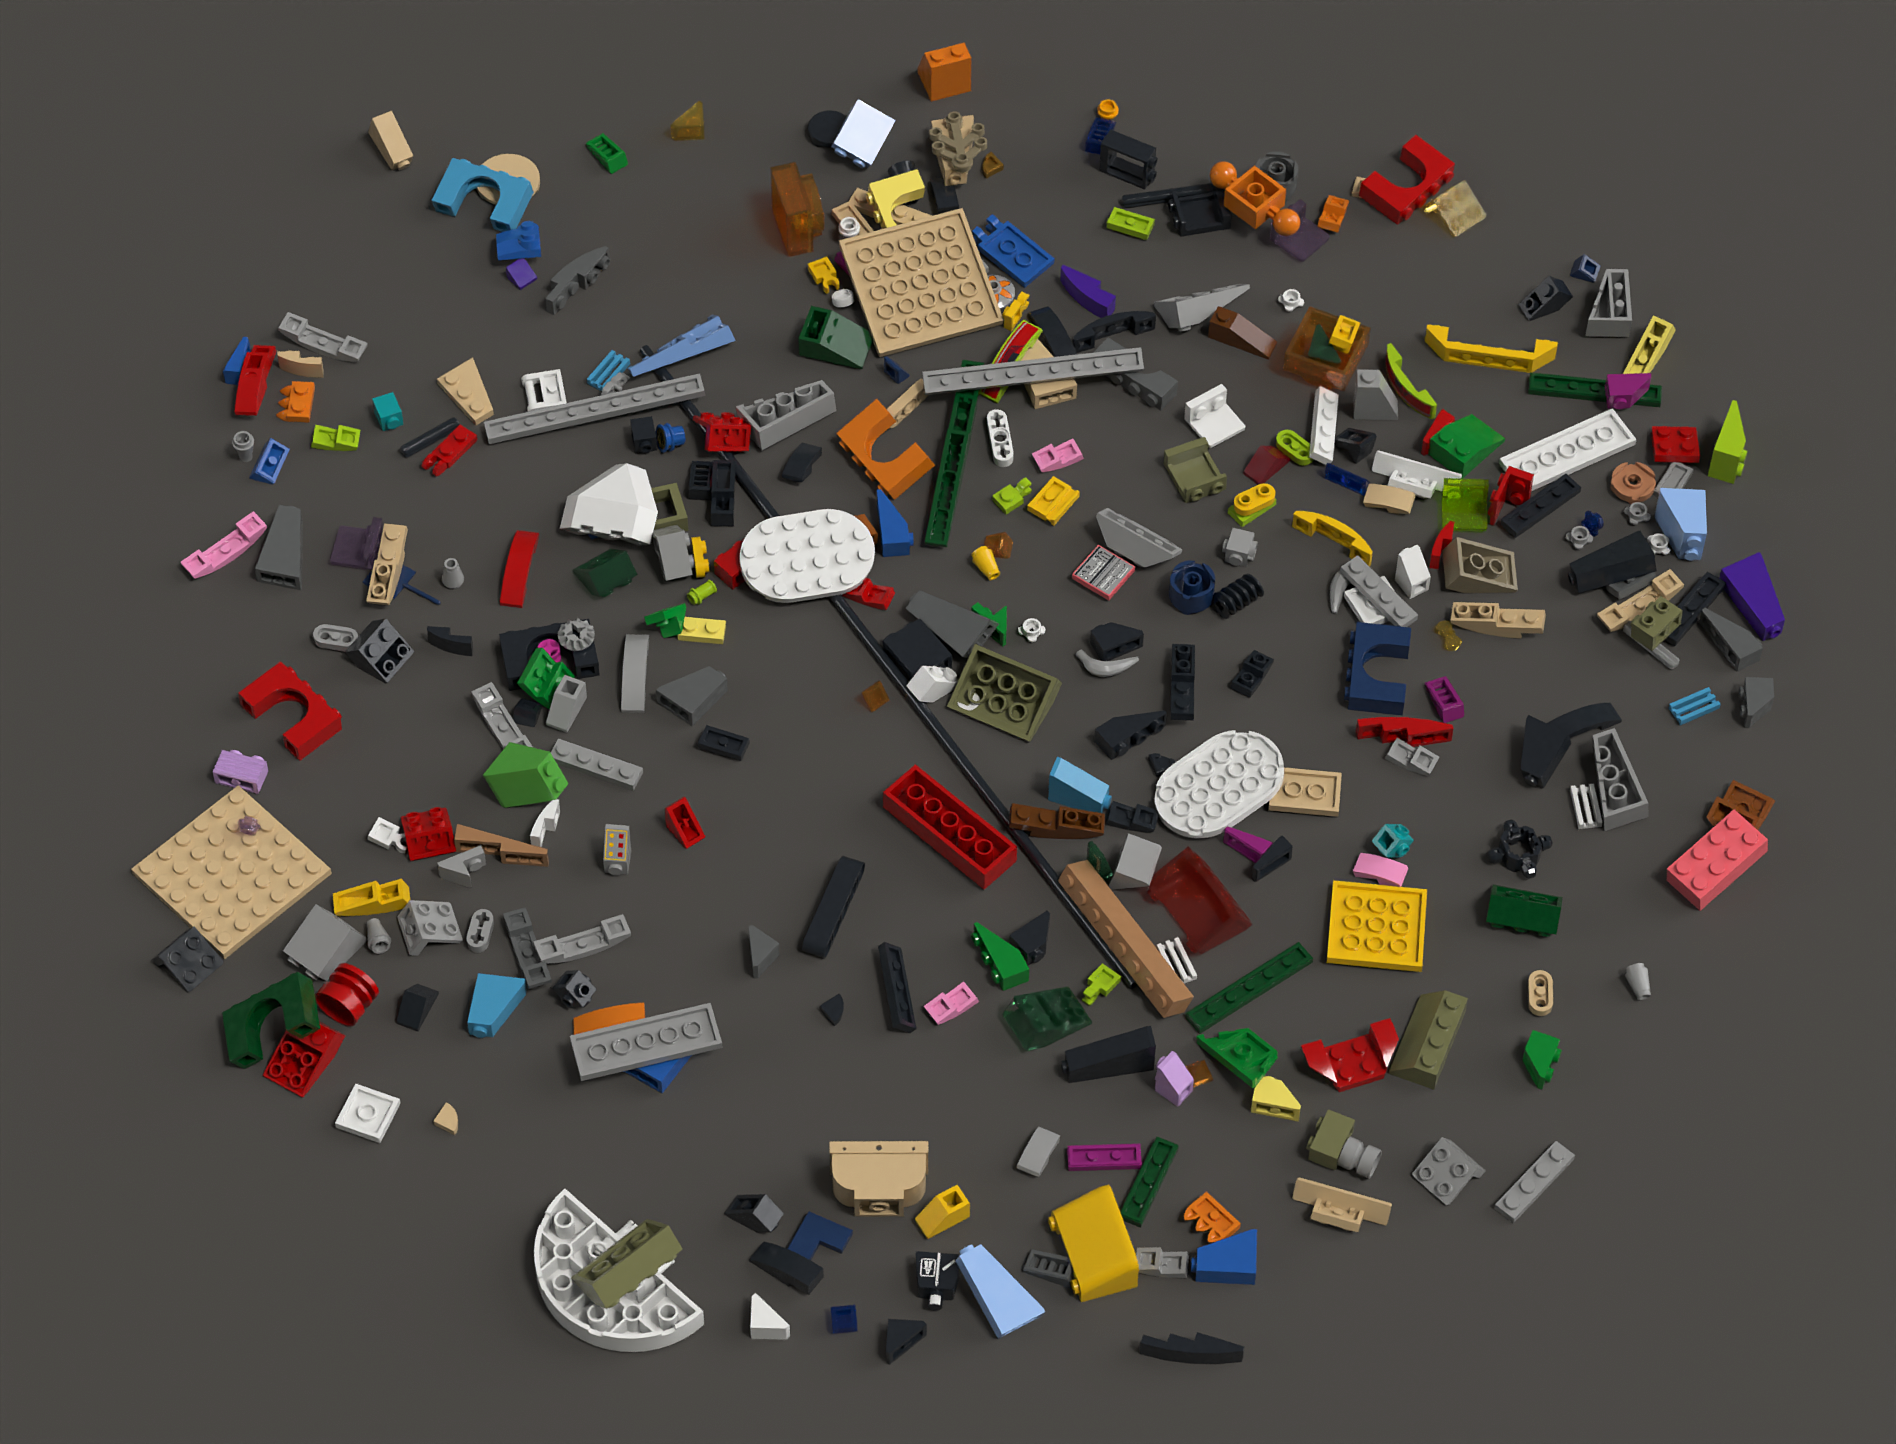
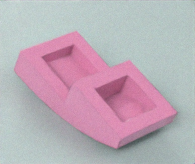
(1058, 457)
(1383, 869)
(952, 1004)

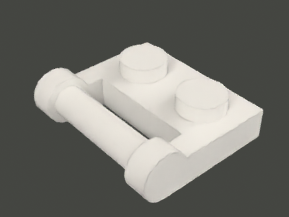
(551, 389)

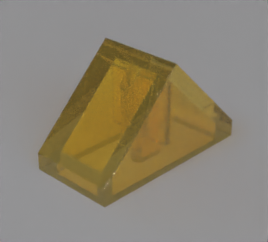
(689, 125)

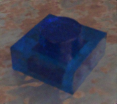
(844, 1319)

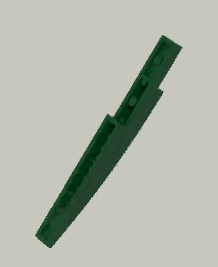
(952, 464)

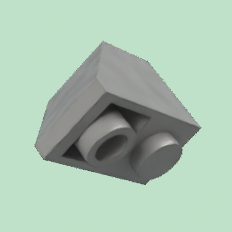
(566, 703)

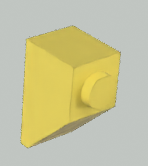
(1275, 1100)

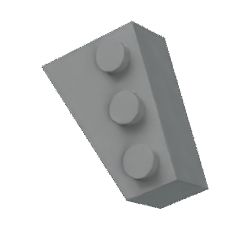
(1612, 307)

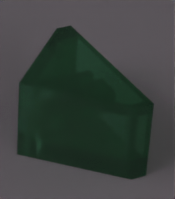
(1322, 350)

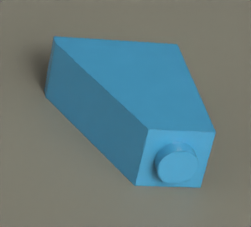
(1077, 788)
(493, 1003)

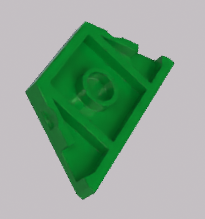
(1241, 1053)

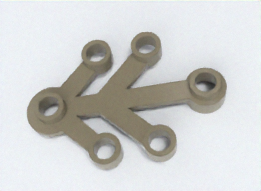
(961, 161)

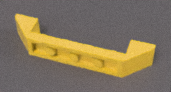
(1487, 356)

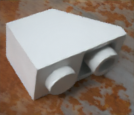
(1412, 572)
(932, 683)

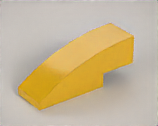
(371, 898)

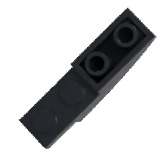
(1182, 682)

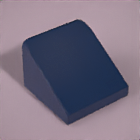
(1585, 269)
(894, 370)

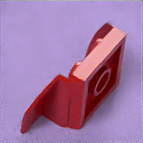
(1354, 1060)

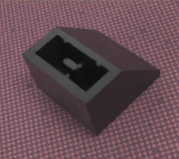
(379, 650)

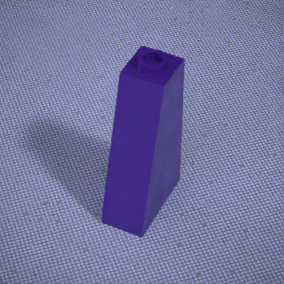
(1754, 595)

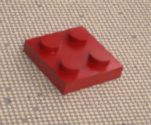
(1675, 444)

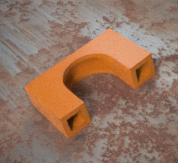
(895, 475)

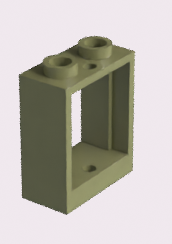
(671, 493)

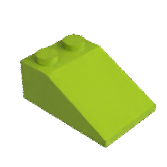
(1729, 450)

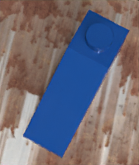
(893, 528)

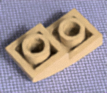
(293, 363)
(1392, 498)

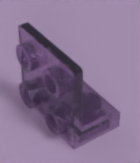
(357, 545)

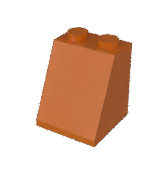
(946, 71)

